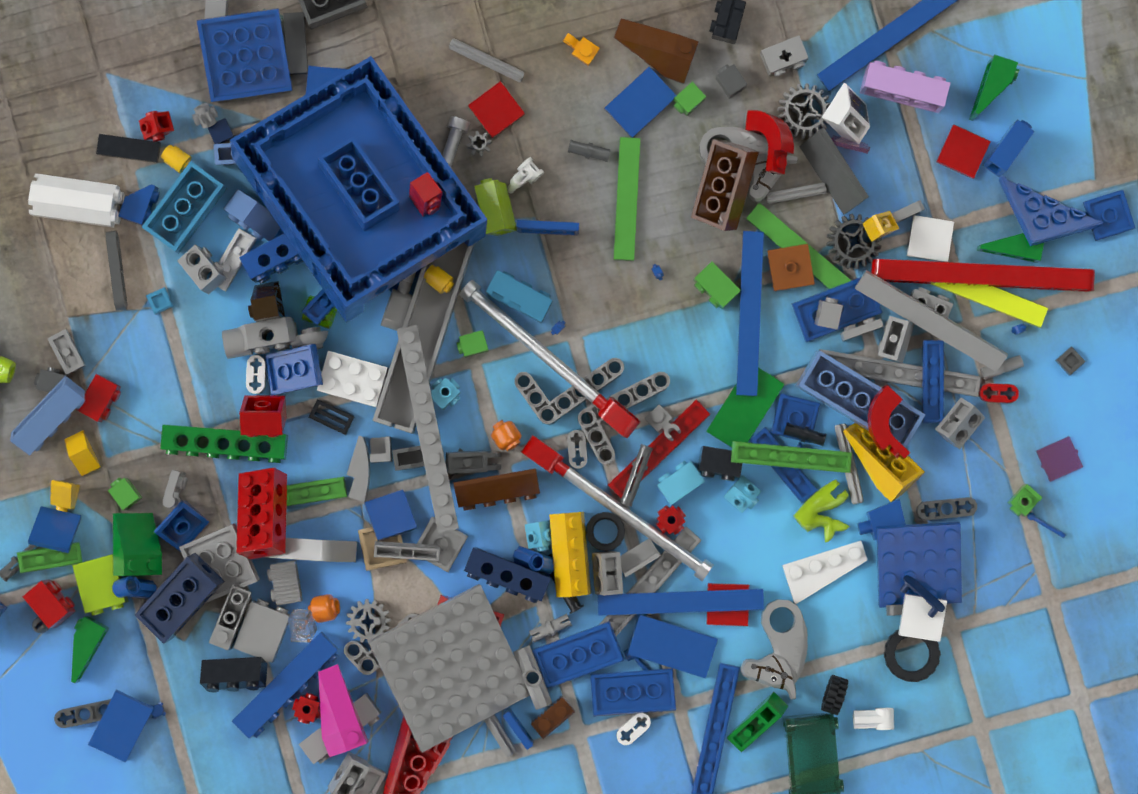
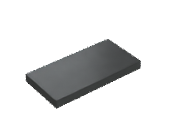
(833, 171)

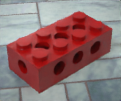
(261, 513)

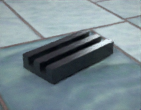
(347, 424)

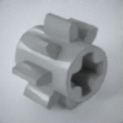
(205, 115)
(474, 141)

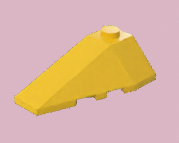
(889, 474)

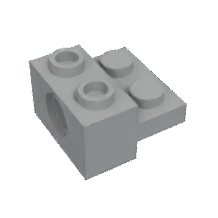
(356, 777)

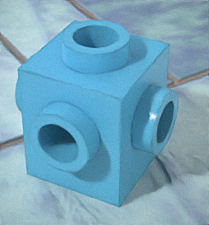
(453, 396)
(743, 494)
(538, 535)

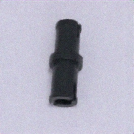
(804, 434)

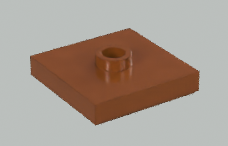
(791, 267)

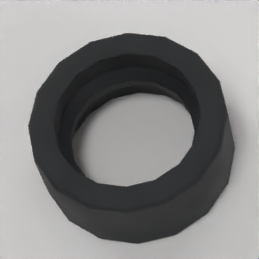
(620, 535)

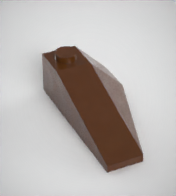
(663, 50)

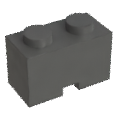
(408, 458)

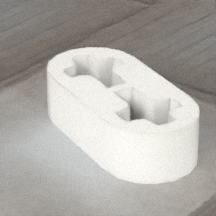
(261, 375)
(636, 732)

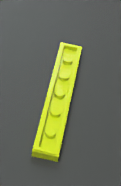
(999, 301)

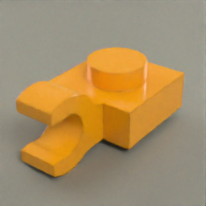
(584, 49)

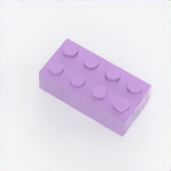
(905, 87)

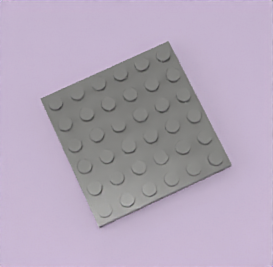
(449, 667)

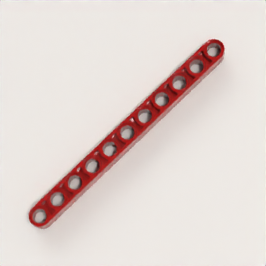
(984, 274)

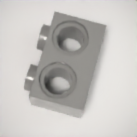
(200, 271)
(960, 423)
(607, 573)

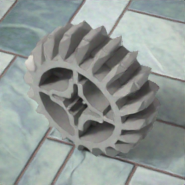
(797, 127)

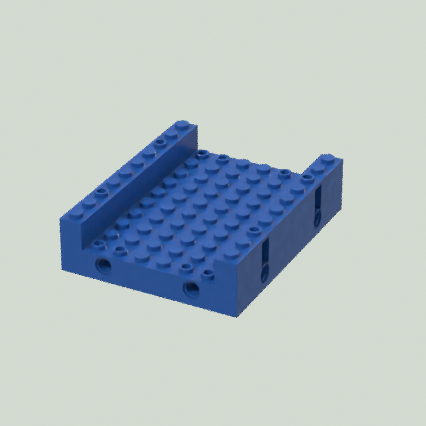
(340, 185)

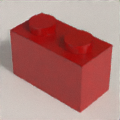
(425, 194)
(99, 398)

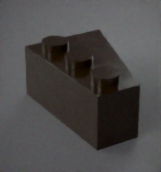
(266, 302)

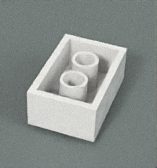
(352, 379)

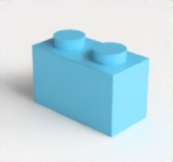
(680, 482)

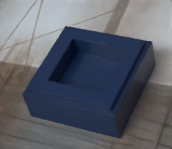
(220, 131)

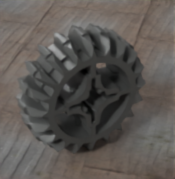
(845, 237)

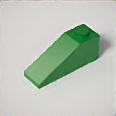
(1014, 247)
(85, 644)
(757, 721)

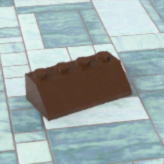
(724, 185)
(497, 488)

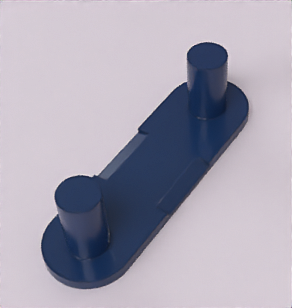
(911, 583)

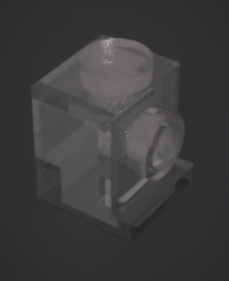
(302, 625)

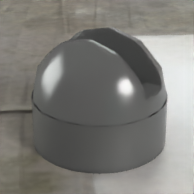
(43, 628)

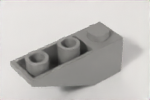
(230, 618)

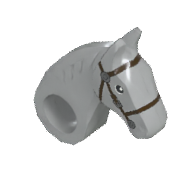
(762, 180)
(789, 653)

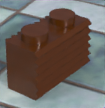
(552, 717)

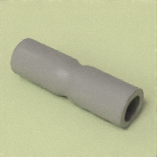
(1008, 365)

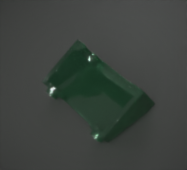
(812, 754)

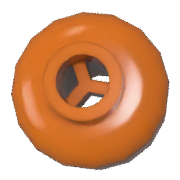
(506, 435)
(324, 608)

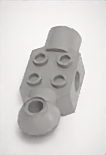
(252, 337)

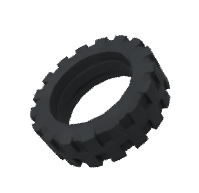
(911, 676)

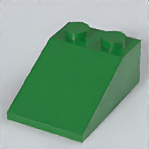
(997, 76)
(135, 545)

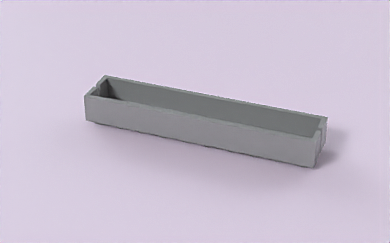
(432, 316)

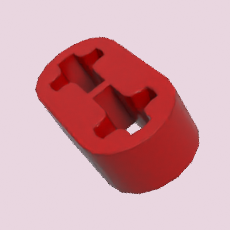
(999, 388)

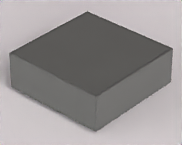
(1070, 360)

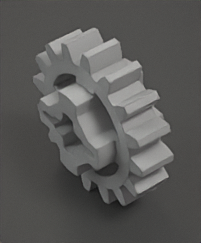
(359, 621)

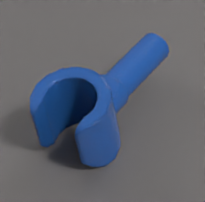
(638, 660)

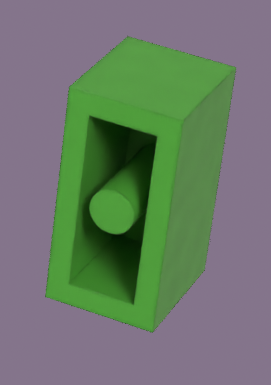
(716, 286)

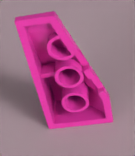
(339, 718)

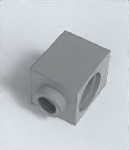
(828, 313)

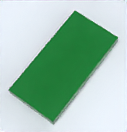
(742, 414)

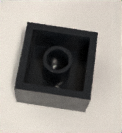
(718, 462)

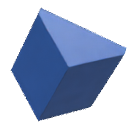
(181, 525)

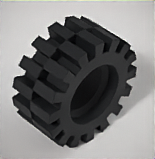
(834, 695)

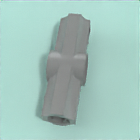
(538, 690)

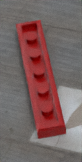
(662, 447)

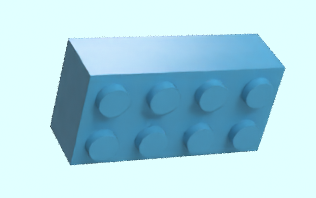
(184, 207)

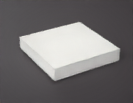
(930, 238)
(916, 621)

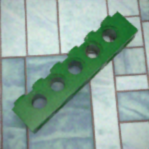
(172, 433)

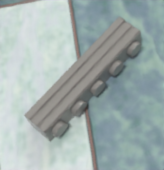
(406, 550)

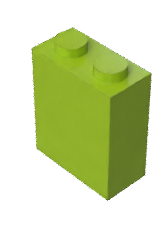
(496, 207)
(95, 585)

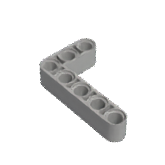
(569, 393)
(634, 398)
(319, 550)

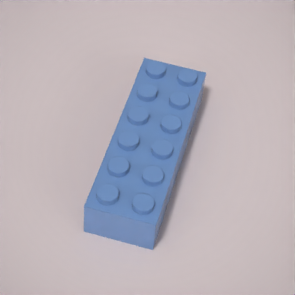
(852, 395)

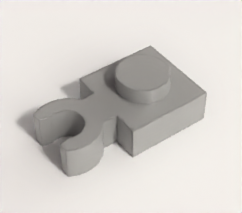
(661, 421)

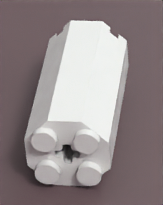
(75, 200)

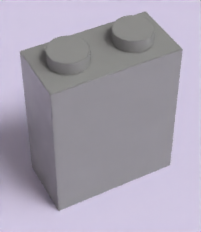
(262, 630)

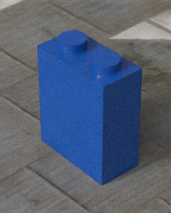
(1009, 147)

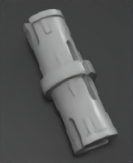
(550, 628)

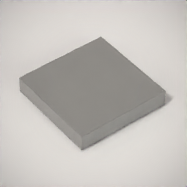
(448, 541)

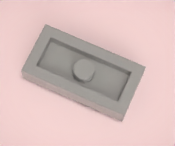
(869, 325)
(66, 352)

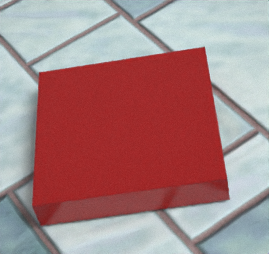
(496, 109)
(963, 151)
(730, 618)

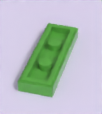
(316, 491)
(47, 558)

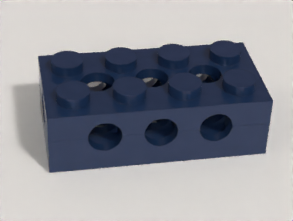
(475, 571)
(192, 597)

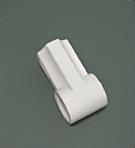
(879, 718)

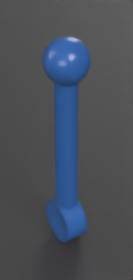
(1031, 516)

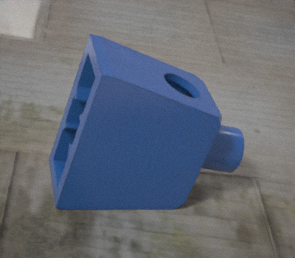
(885, 515)

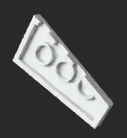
(819, 570)

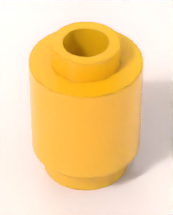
(176, 158)
(439, 279)

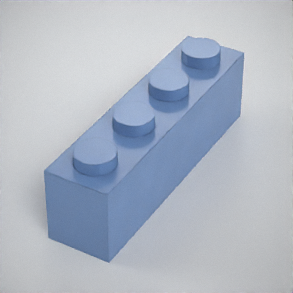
(48, 415)

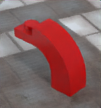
(778, 137)
(878, 422)

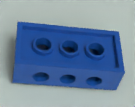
(254, 259)

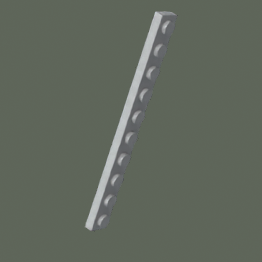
(427, 428)

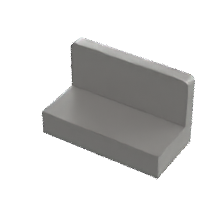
(638, 557)

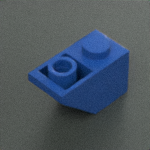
(138, 205)

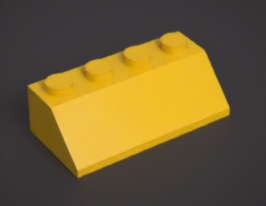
(570, 554)

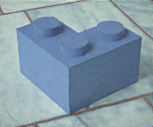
(252, 215)

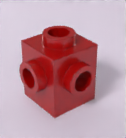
(156, 125)
(663, 524)
(313, 702)

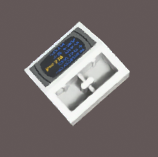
(848, 115)

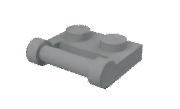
(176, 482)

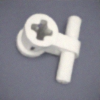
(527, 173)

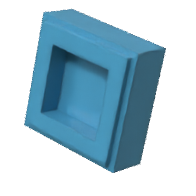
(159, 300)

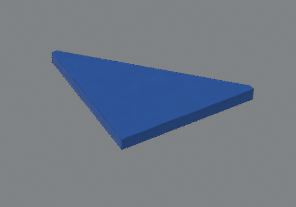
(1043, 216)

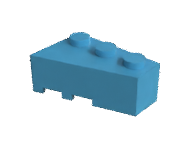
(519, 296)

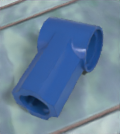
(533, 560)
(134, 587)

